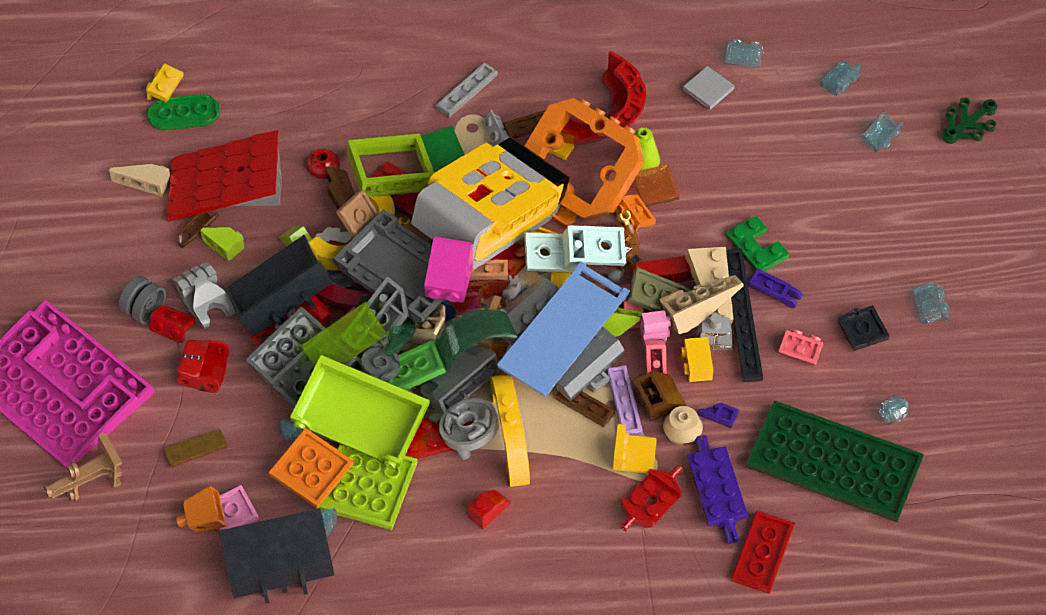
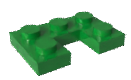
(744, 237)

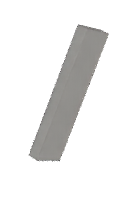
(466, 90)

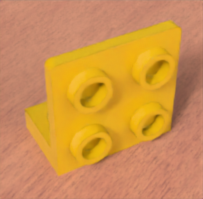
(633, 452)

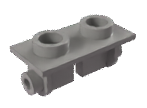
(495, 128)

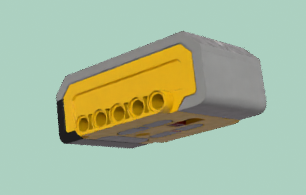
(490, 198)

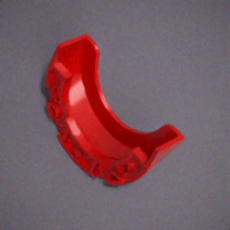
(628, 101)

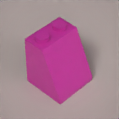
(449, 269)

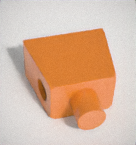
(203, 511)

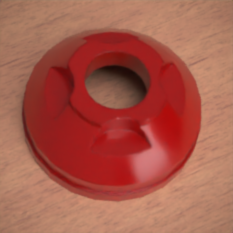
(316, 167)

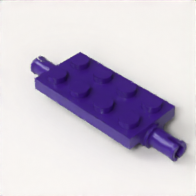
(717, 487)

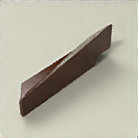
(339, 186)

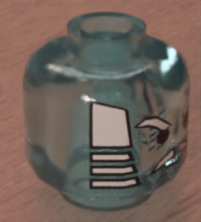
(894, 409)

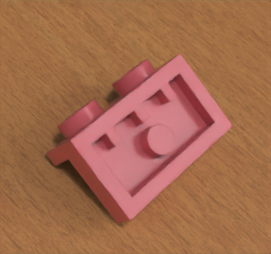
(801, 347)

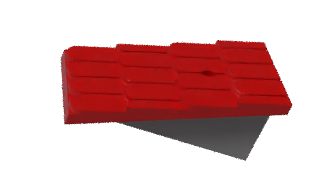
(226, 175)

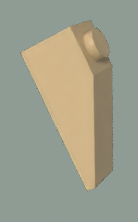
(145, 177)

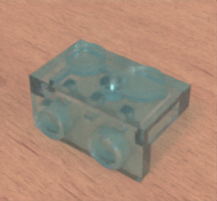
(744, 54)
(881, 131)
(931, 303)

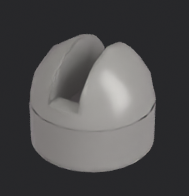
(615, 276)

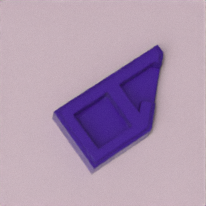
(721, 414)

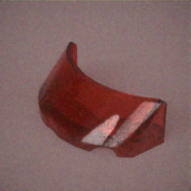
(476, 291)

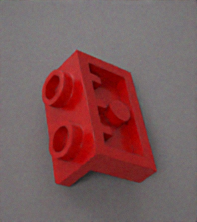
(170, 323)

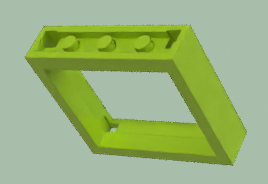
(389, 184)

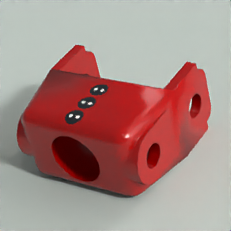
(203, 365)

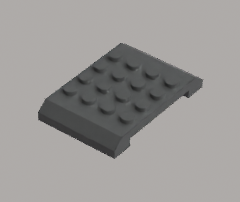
(392, 251)
(593, 360)

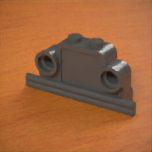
(463, 378)

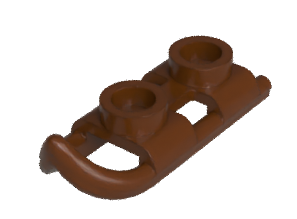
(194, 230)

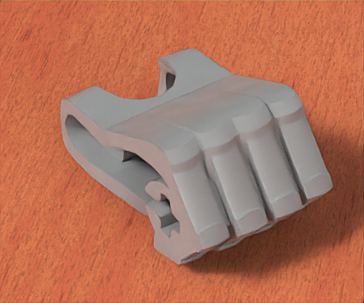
(202, 293)

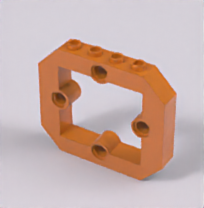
(625, 168)

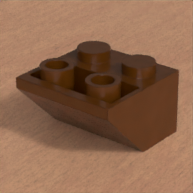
(657, 394)

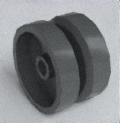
(141, 299)

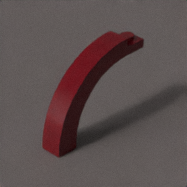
(341, 297)

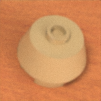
(682, 425)

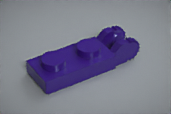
(775, 288)

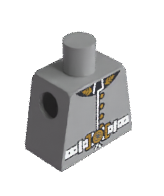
(717, 330)

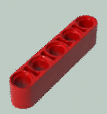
(674, 269)

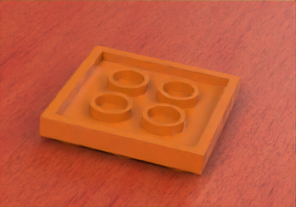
(311, 468)

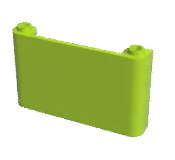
(359, 411)

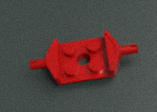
(655, 485)

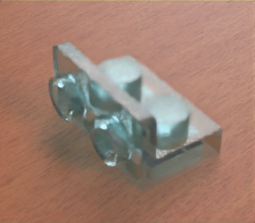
(840, 77)

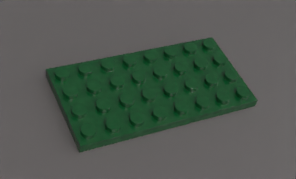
(835, 461)

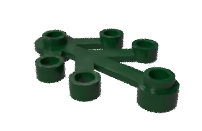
(952, 134)

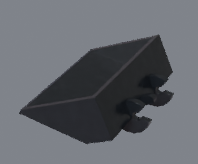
(278, 286)
(277, 553)

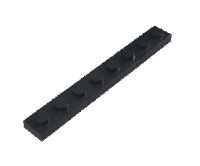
(744, 321)

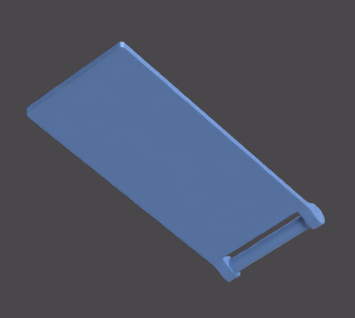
(562, 330)

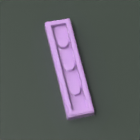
(624, 400)

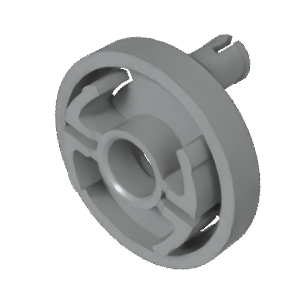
(470, 437)

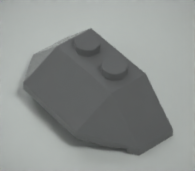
(389, 307)

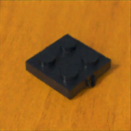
(863, 328)

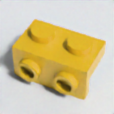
(164, 83)

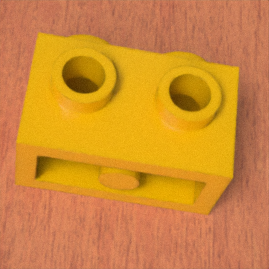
(698, 359)

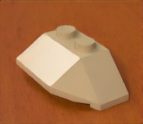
(430, 328)

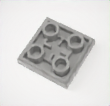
(708, 87)

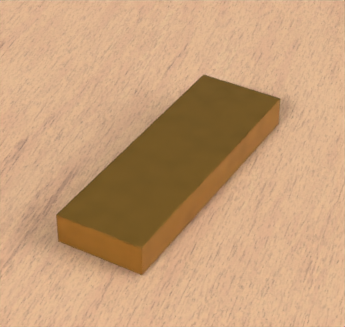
(195, 448)

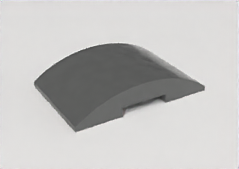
(284, 362)

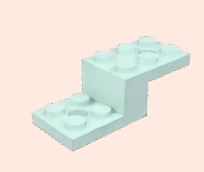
(574, 246)

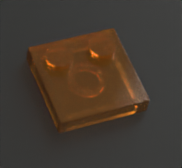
(656, 186)

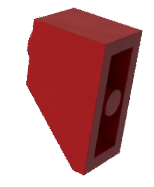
(487, 507)

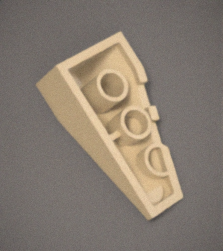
(694, 306)

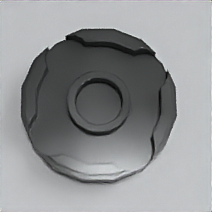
(379, 365)

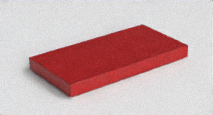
(763, 552)

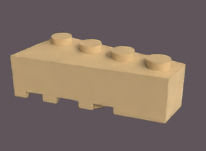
(708, 266)

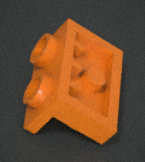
(640, 214)

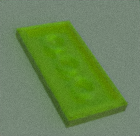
(346, 336)

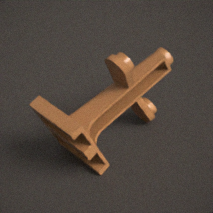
(105, 463)

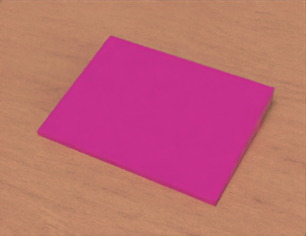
(64, 384)

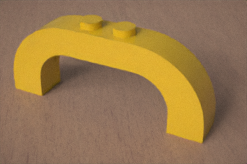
(327, 252)
(505, 397)

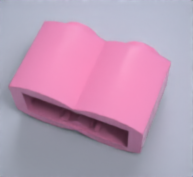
(655, 326)

